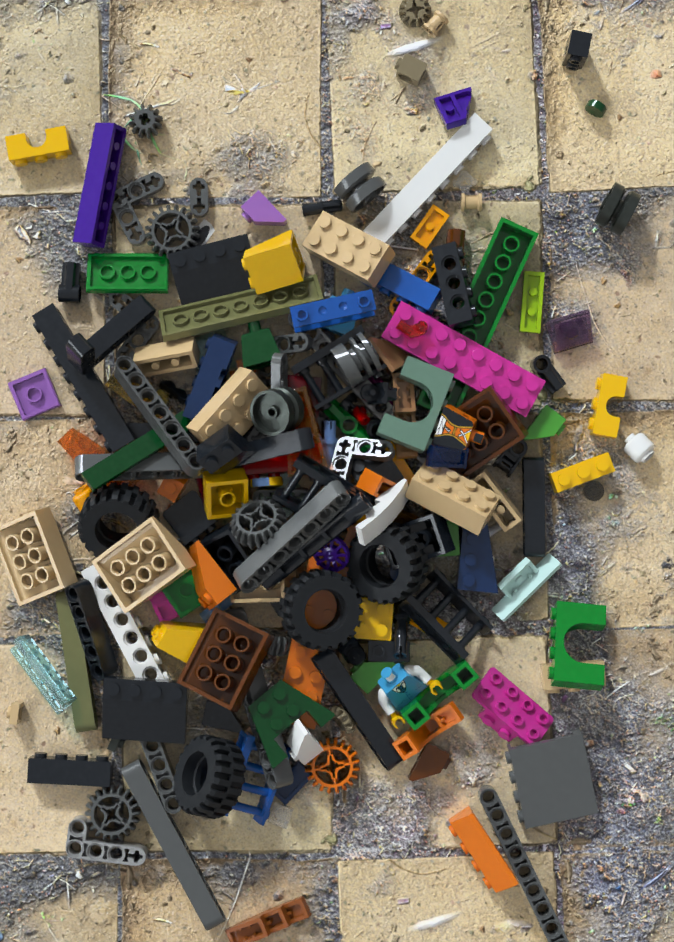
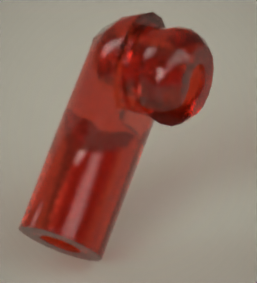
(412, 330)

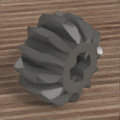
(152, 115)
(280, 644)

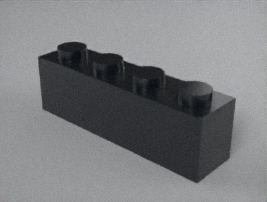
(70, 770)

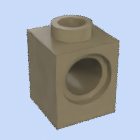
(410, 69)

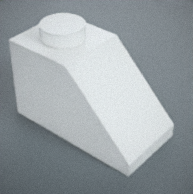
(303, 743)

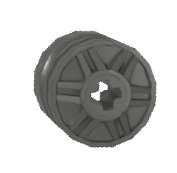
(356, 359)

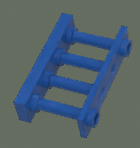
(333, 311)
(261, 813)

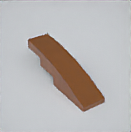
(269, 921)

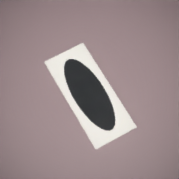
(205, 232)

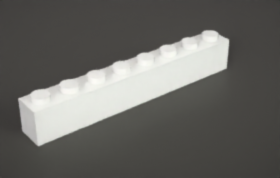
(429, 179)

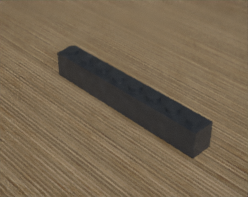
(88, 386)

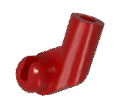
(360, 415)

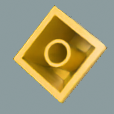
(274, 263)
(177, 637)

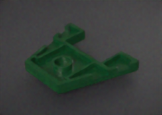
(277, 711)

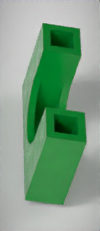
(564, 669)
(452, 679)

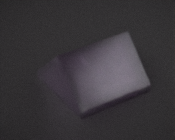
(570, 331)

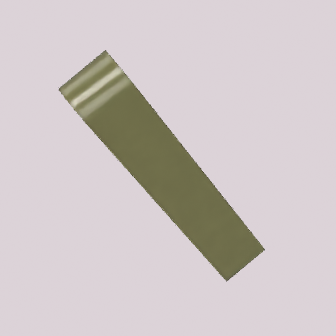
(77, 669)

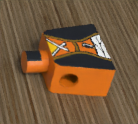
(457, 429)

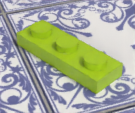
(531, 302)

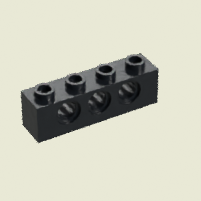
(443, 256)

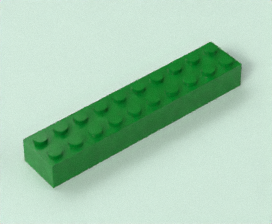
(491, 291)

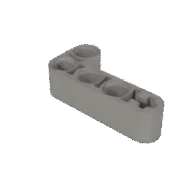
(86, 842)

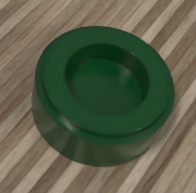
(595, 108)

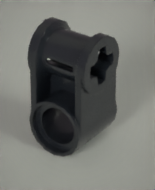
(510, 458)

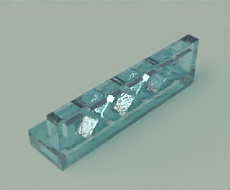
(45, 672)

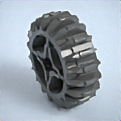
(176, 223)
(254, 517)
(120, 816)

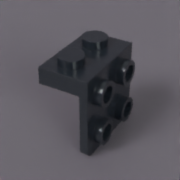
(189, 518)

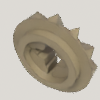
(409, 18)
(343, 719)

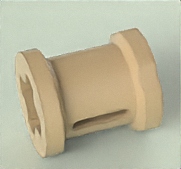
(435, 23)
(471, 202)

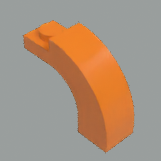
(441, 719)

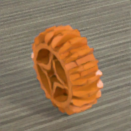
(335, 783)

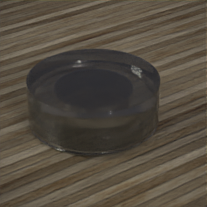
(593, 490)

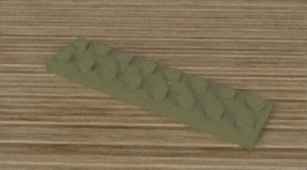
(235, 309)

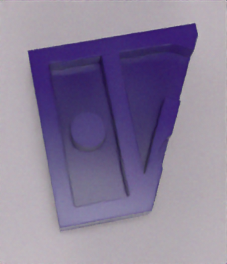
(454, 107)

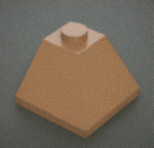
(389, 354)

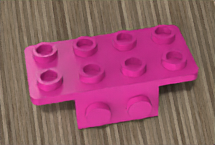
(510, 709)

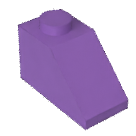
(262, 212)

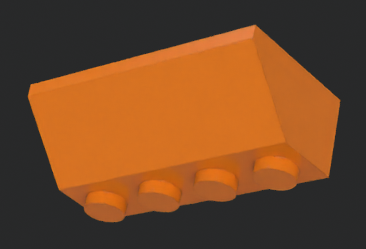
(482, 849)

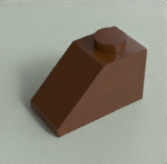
(429, 762)

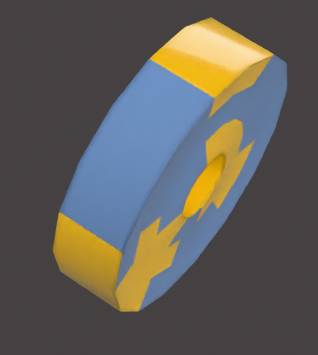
(266, 482)

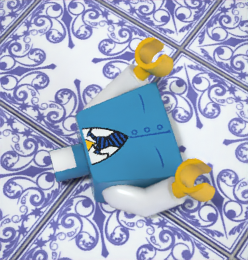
(402, 685)

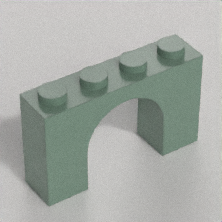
(436, 384)

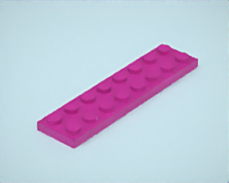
(466, 359)

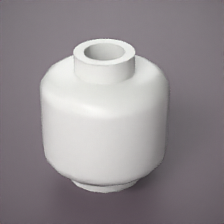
(639, 447)

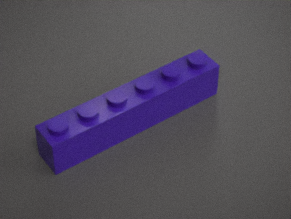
(99, 185)

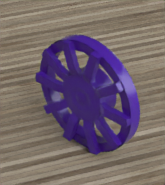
(331, 553)

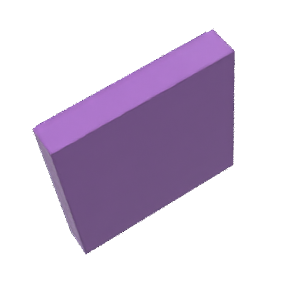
(34, 394)

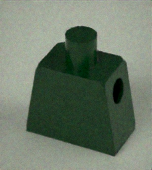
(258, 347)

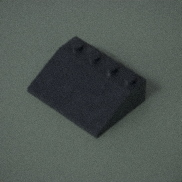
(210, 269)
(144, 709)

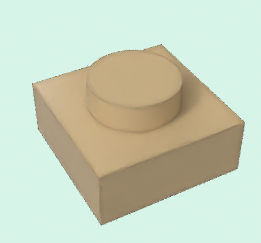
(14, 712)

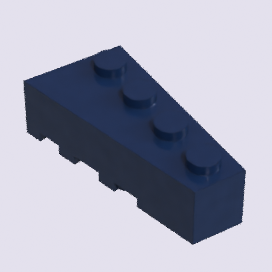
(212, 373)
(476, 563)

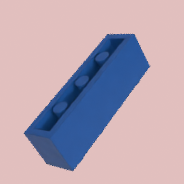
(409, 289)

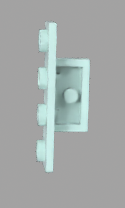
(523, 583)

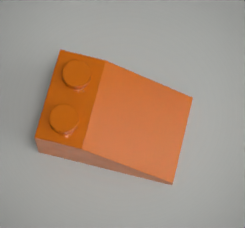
(209, 579)

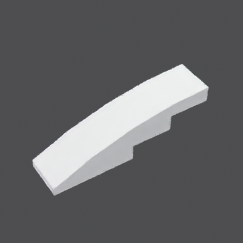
(383, 513)

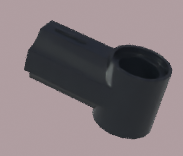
(70, 288)
(549, 374)

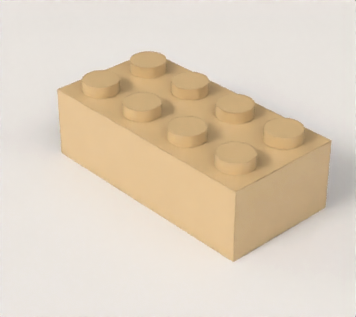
(348, 249)
(228, 406)
(453, 497)

